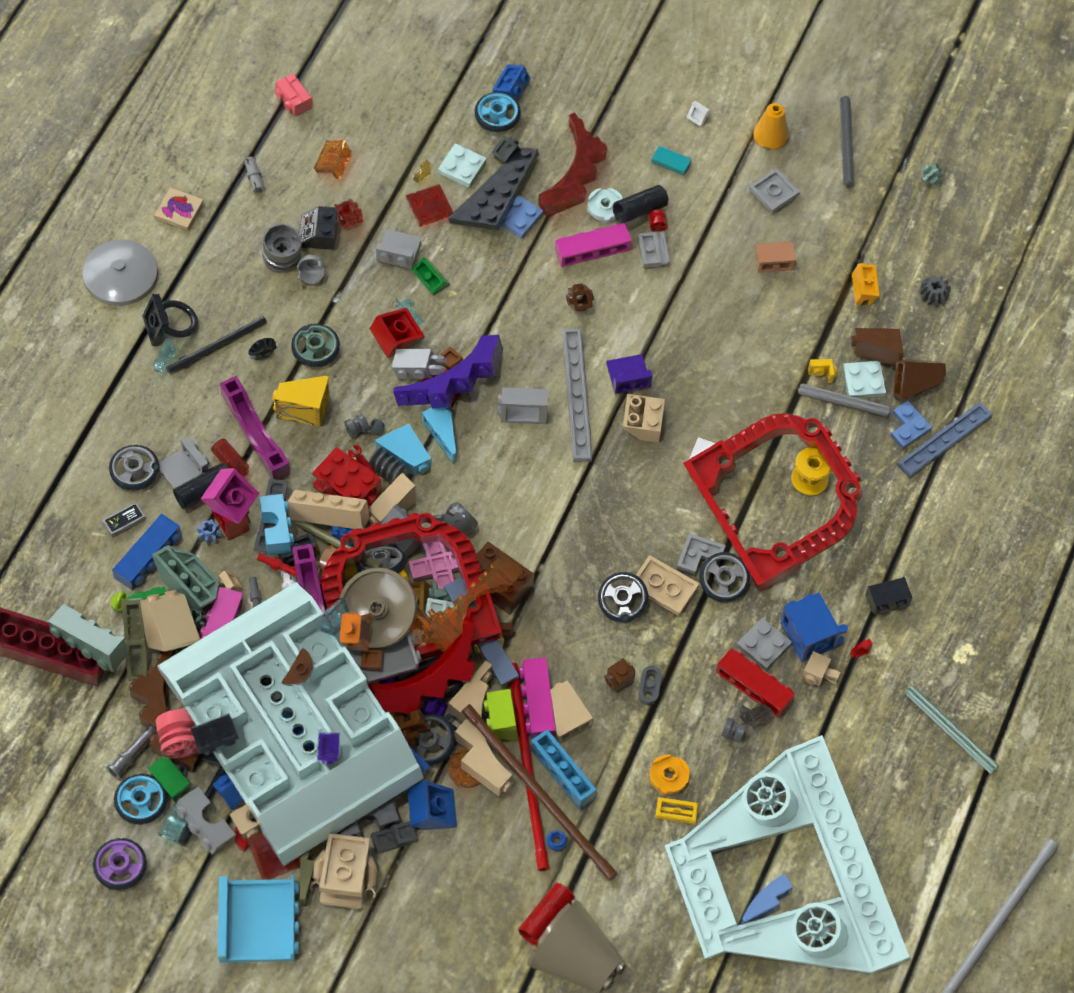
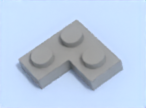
(696, 549)

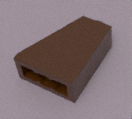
(878, 344)
(917, 376)

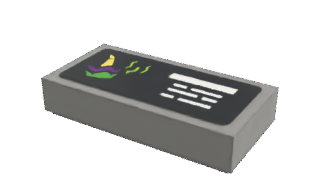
(124, 519)

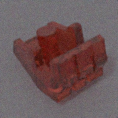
(349, 213)

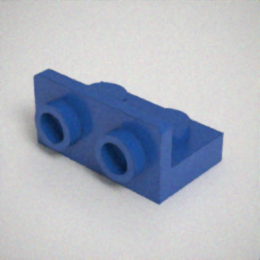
(512, 81)

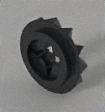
(262, 348)

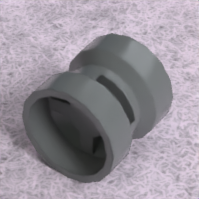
(356, 425)
(729, 728)

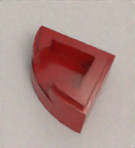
(861, 649)
(240, 842)

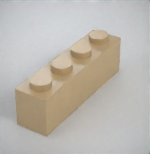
(328, 509)

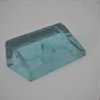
(332, 617)

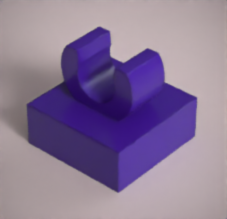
(435, 705)

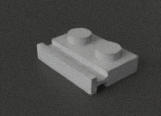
(653, 249)

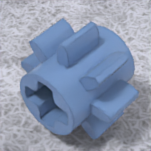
(209, 531)

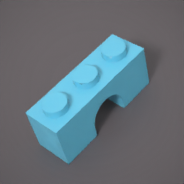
(277, 538)

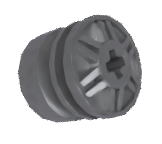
(281, 248)

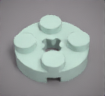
(595, 202)

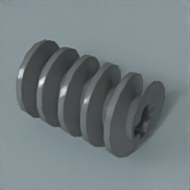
(385, 466)

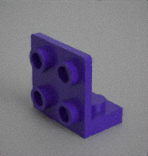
(629, 374)

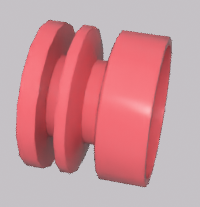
(175, 734)

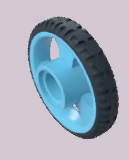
(497, 112)
(145, 815)

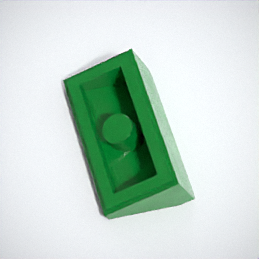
(430, 276)

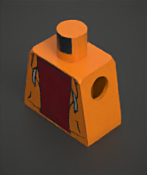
(355, 630)

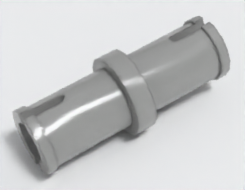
(254, 175)

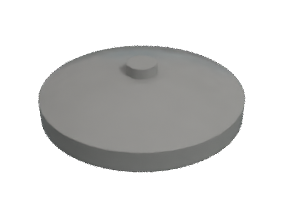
(120, 272)

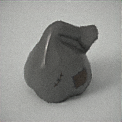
(459, 518)

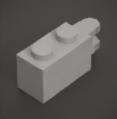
(417, 363)

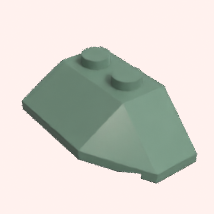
(187, 576)

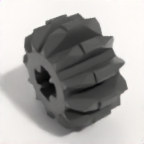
(935, 290)

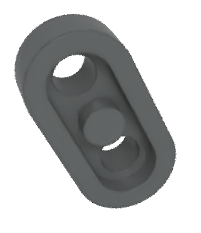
(650, 686)

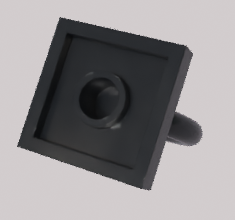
(157, 319)

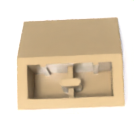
(644, 417)

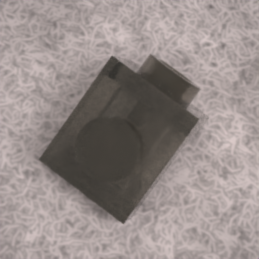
(755, 716)

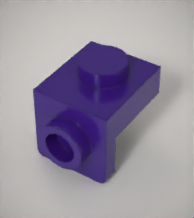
(328, 747)

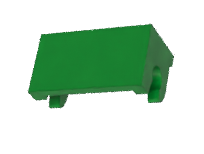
(170, 778)

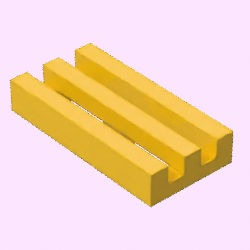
(672, 817)

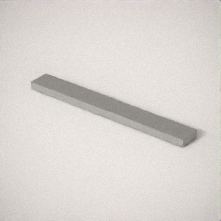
(576, 395)

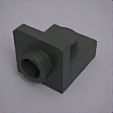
(506, 148)

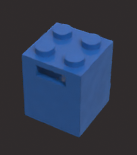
(811, 626)

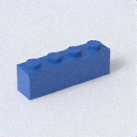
(139, 559)

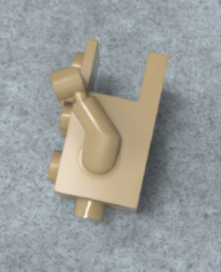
(344, 871)

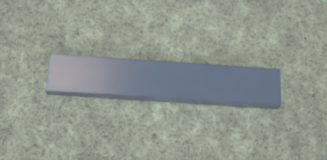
(944, 440)
(492, 650)

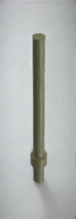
(366, 560)

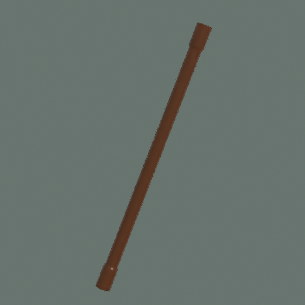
(600, 862)

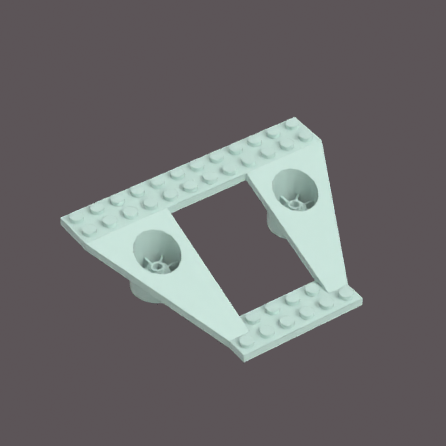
(866, 928)

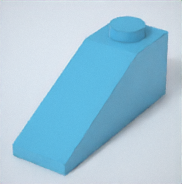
(440, 425)

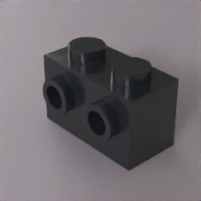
(889, 596)

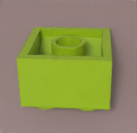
(502, 715)

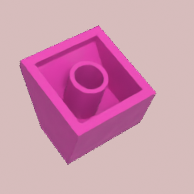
(230, 495)

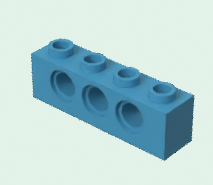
(563, 769)

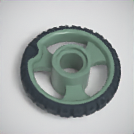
(315, 351)

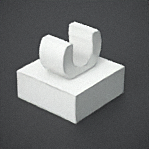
(698, 113)

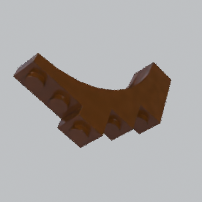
(151, 692)

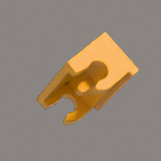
(865, 283)

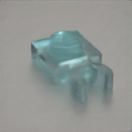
(165, 353)

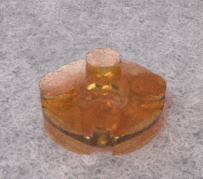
(458, 775)

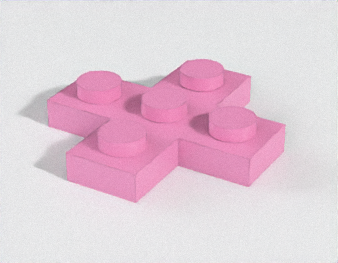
(436, 564)

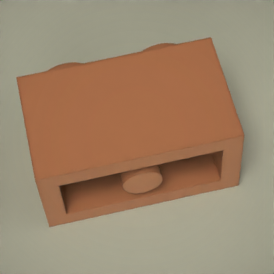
(775, 257)

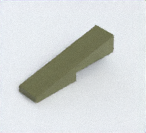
(134, 638)
(306, 874)

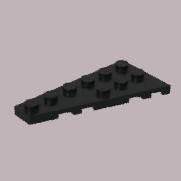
(492, 201)

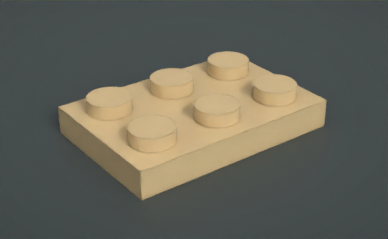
(666, 585)

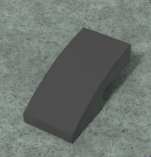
(393, 838)

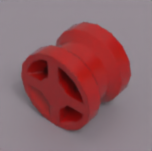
(657, 220)

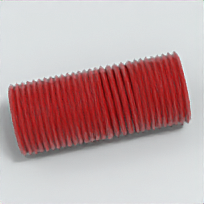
(545, 912)

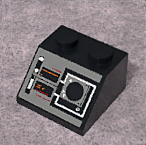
(319, 228)

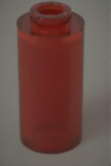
(226, 453)

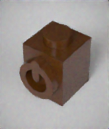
(620, 675)

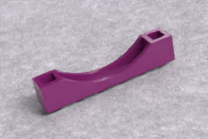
(244, 413)
(307, 573)

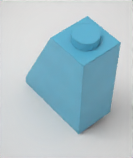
(406, 448)

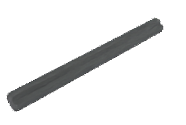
(846, 139)

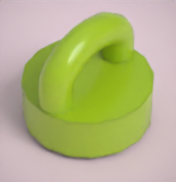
(116, 601)

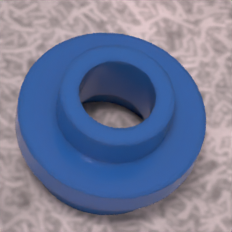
(556, 835)

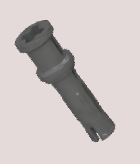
(126, 758)

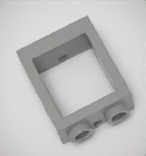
(523, 405)

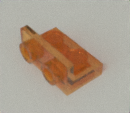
(333, 158)

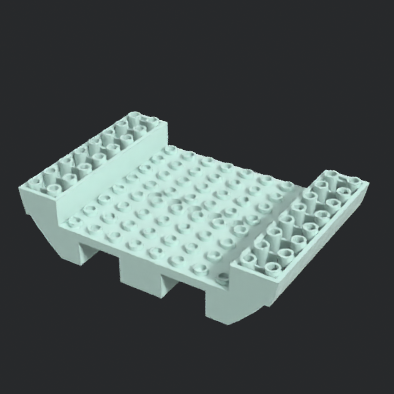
(280, 782)

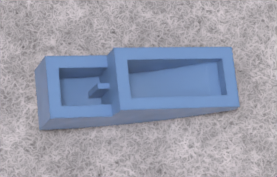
(768, 899)

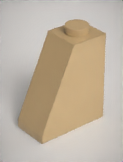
(399, 492)
(568, 711)

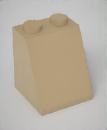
(168, 621)

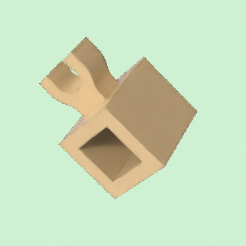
(817, 669)

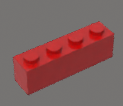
(755, 682)

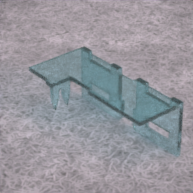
(407, 303)

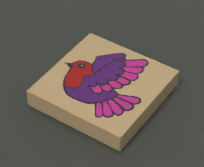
(178, 209)

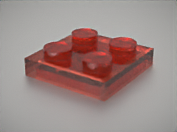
(429, 205)

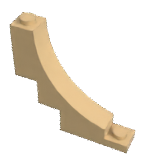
(480, 760)

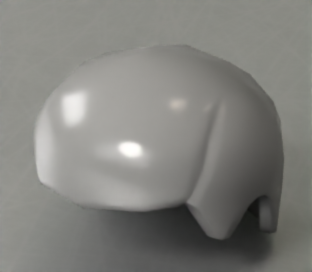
(311, 269)

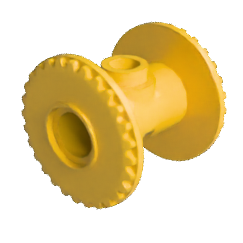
(810, 472)

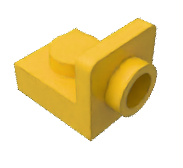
(823, 367)

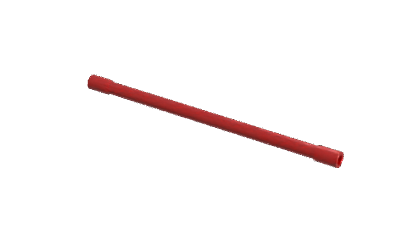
(540, 853)

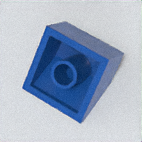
(431, 806)

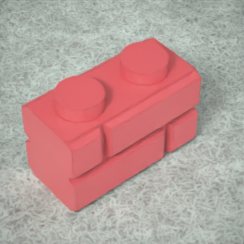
(293, 94)

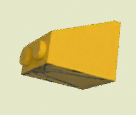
(302, 400)

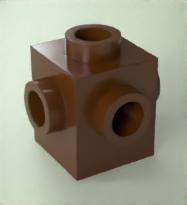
(583, 301)

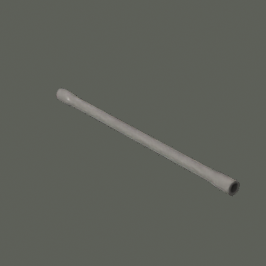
(1043, 856)

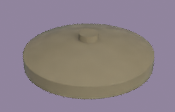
(388, 599)

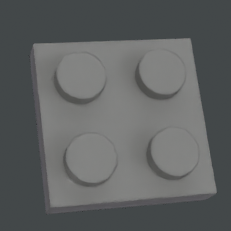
(774, 190)
(763, 644)

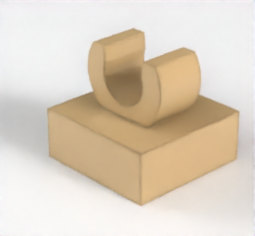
(230, 581)

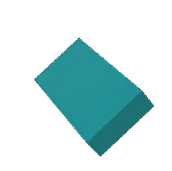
(671, 160)

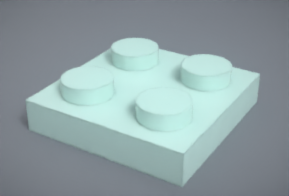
(462, 165)
(864, 379)

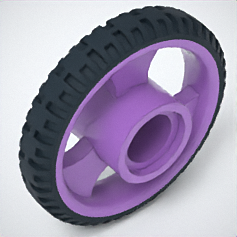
(118, 846)

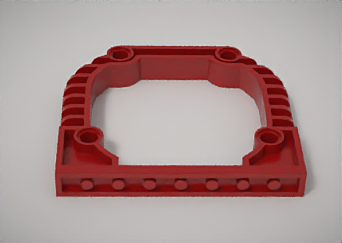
(402, 529)
(761, 563)

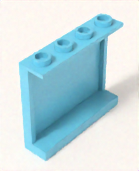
(257, 920)

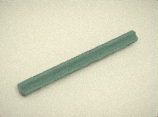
(951, 729)

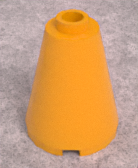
(772, 128)

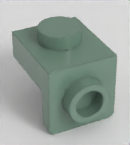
(439, 594)

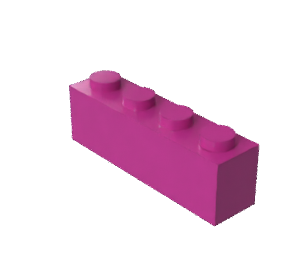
(592, 245)
(224, 610)
(538, 697)

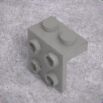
(398, 249)
(184, 464)

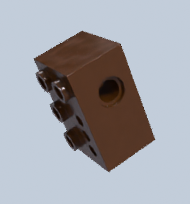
(517, 591)

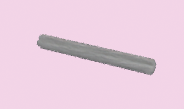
(844, 400)

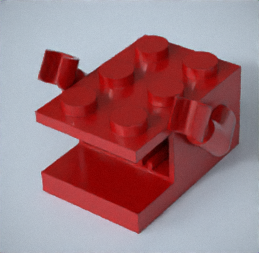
(347, 477)

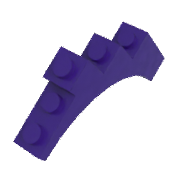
(460, 379)

